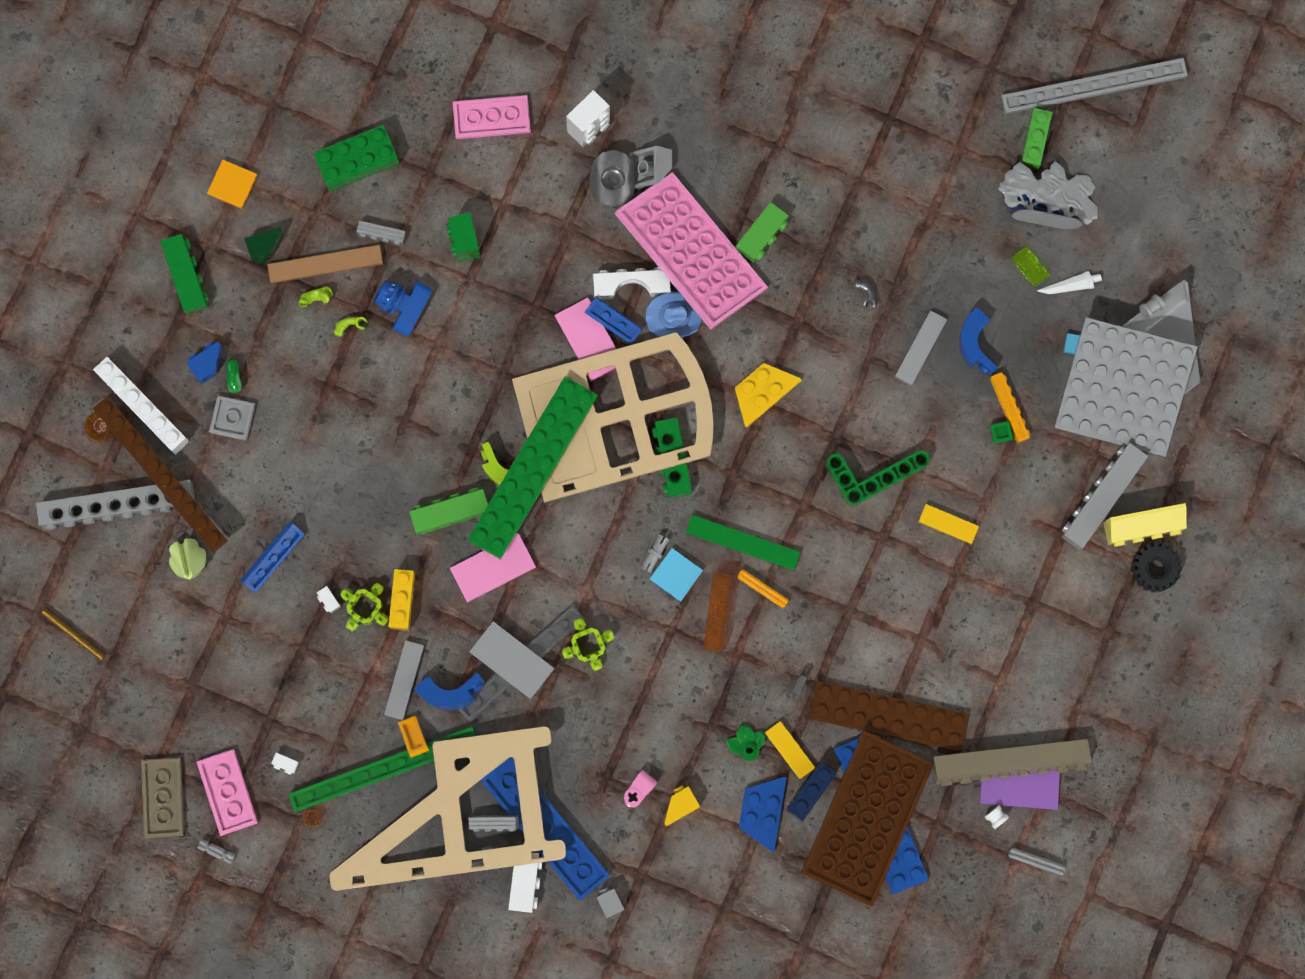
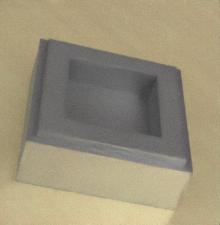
(799, 685)

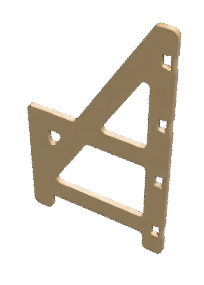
(485, 755)

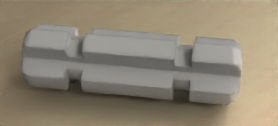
(216, 851)

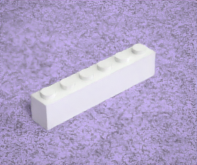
(141, 405)

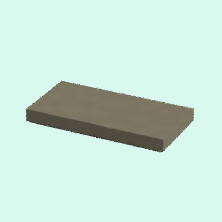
(162, 797)

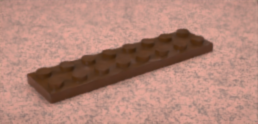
(888, 716)

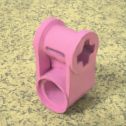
(641, 787)

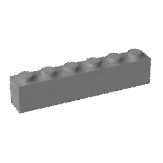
(1104, 496)

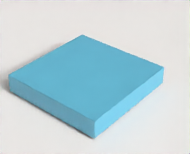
(676, 575)

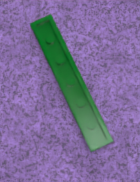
(742, 542)

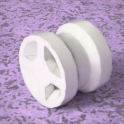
(996, 817)

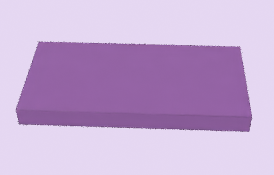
(1026, 792)

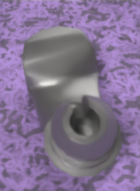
(865, 287)

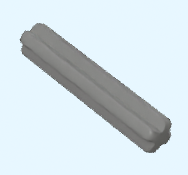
(1036, 861)

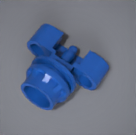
(409, 306)

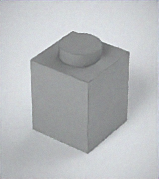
(609, 902)

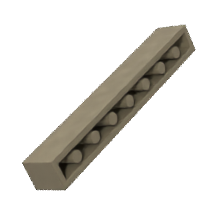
(1011, 762)

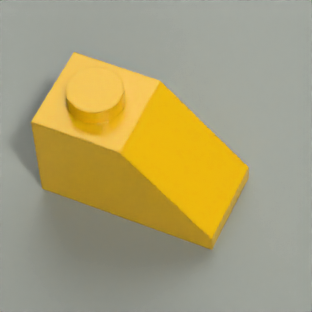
(680, 805)

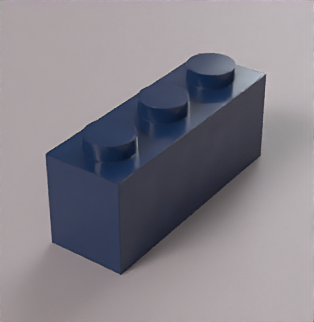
(811, 791)

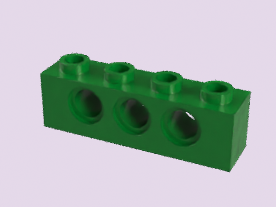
(671, 428)

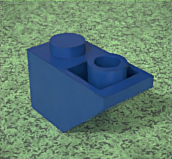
(206, 363)

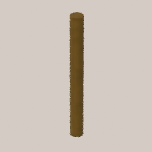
(73, 634)

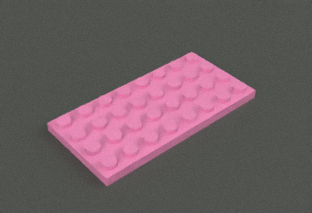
(691, 250)

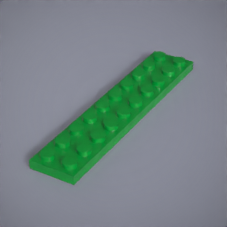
(532, 468)

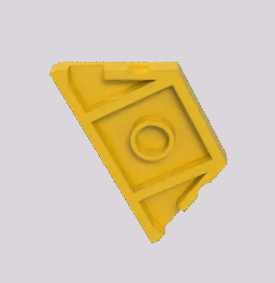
(763, 390)

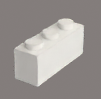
(524, 885)

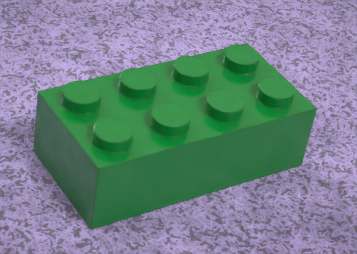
(356, 158)

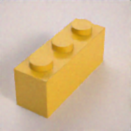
(401, 600)

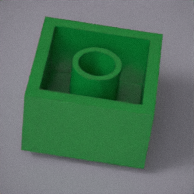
(464, 239)

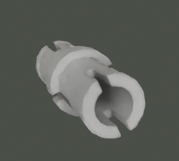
(654, 554)

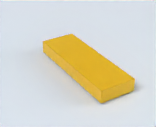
(948, 524)
(789, 750)

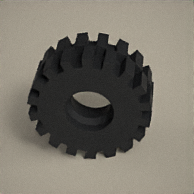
(1170, 563)

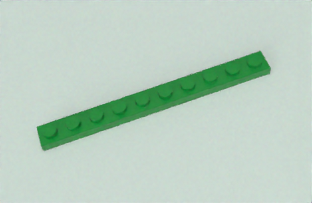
(367, 775)

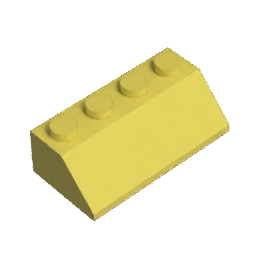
(1146, 524)

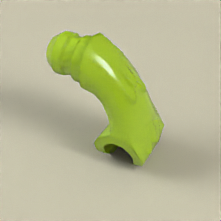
(322, 294)
(344, 323)

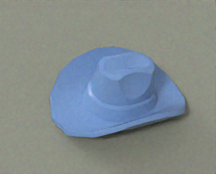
(671, 314)

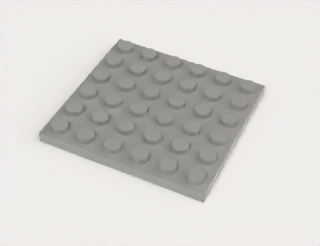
(1125, 386)

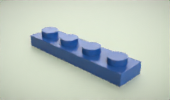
(272, 557)

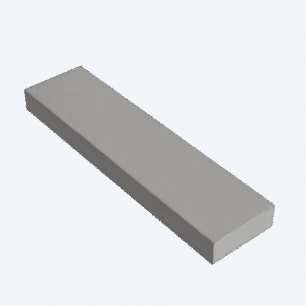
(920, 348)
(404, 680)

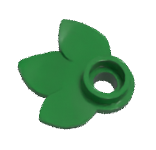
(746, 739)

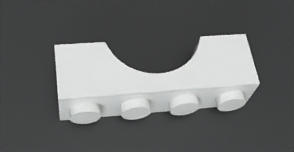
(607, 283)

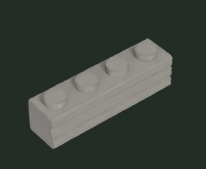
(382, 233)
(491, 822)

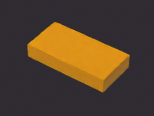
(413, 736)

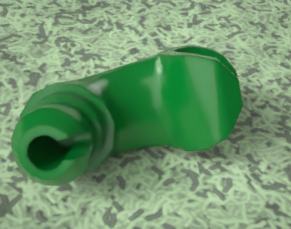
(233, 377)

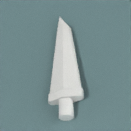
(1075, 283)

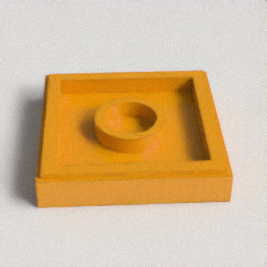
(232, 184)

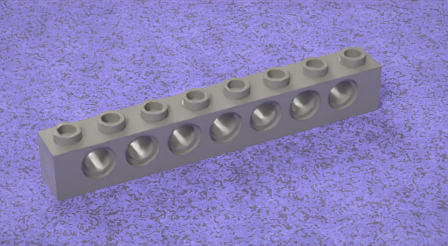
(47, 509)

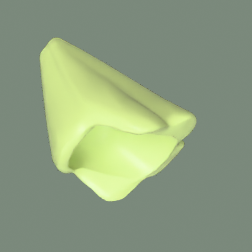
(187, 558)

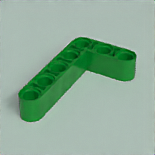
(876, 479)

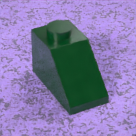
(263, 245)

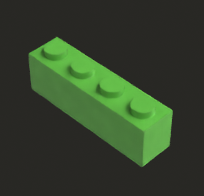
(448, 512)

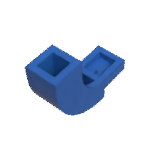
(969, 342)
(449, 699)

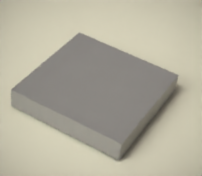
(232, 418)

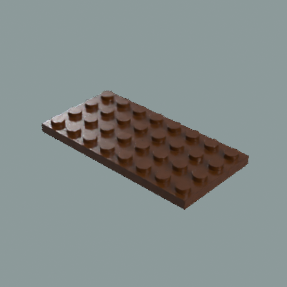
(867, 819)

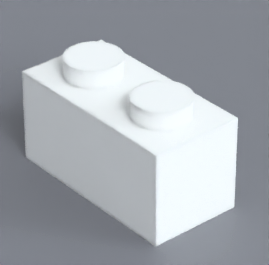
(328, 599)
(289, 765)

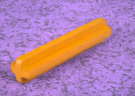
(762, 588)

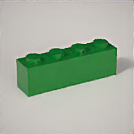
(184, 275)

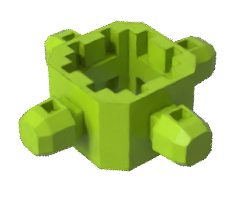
(381, 618)
(595, 663)

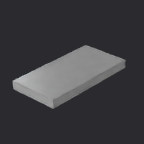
(511, 660)

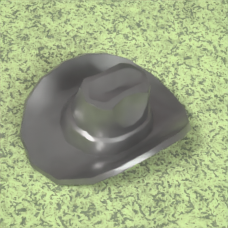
(612, 178)

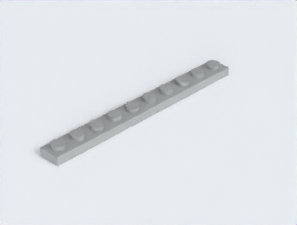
(1094, 86)

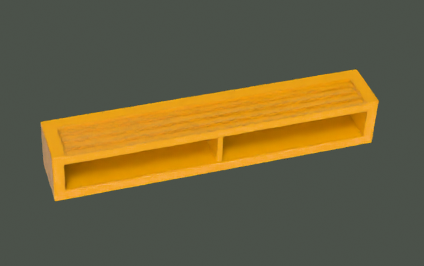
(1009, 407)

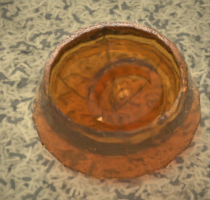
(96, 429)

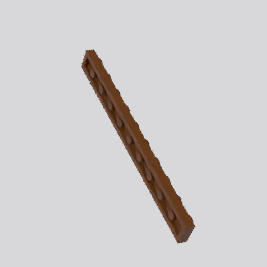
(160, 474)

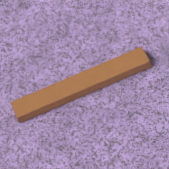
(325, 264)

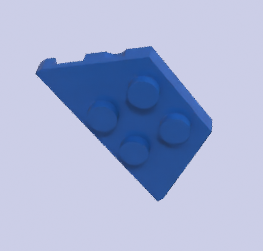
(762, 812)

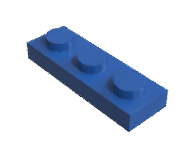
(613, 320)

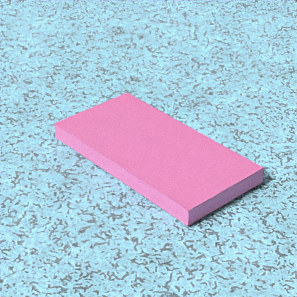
(491, 117)
(585, 335)
(485, 572)
(227, 792)

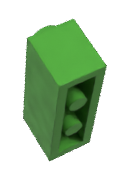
(1035, 138)
(762, 233)

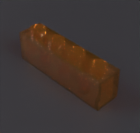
(717, 613)

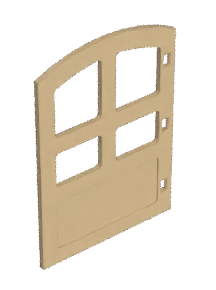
(586, 457)

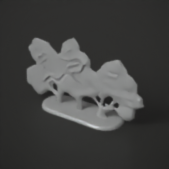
(1054, 192)

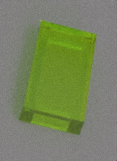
(1030, 266)

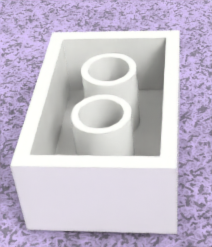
(588, 119)

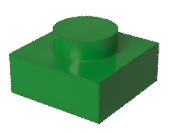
(1001, 432)

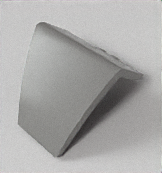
(1169, 318)

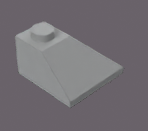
(651, 165)

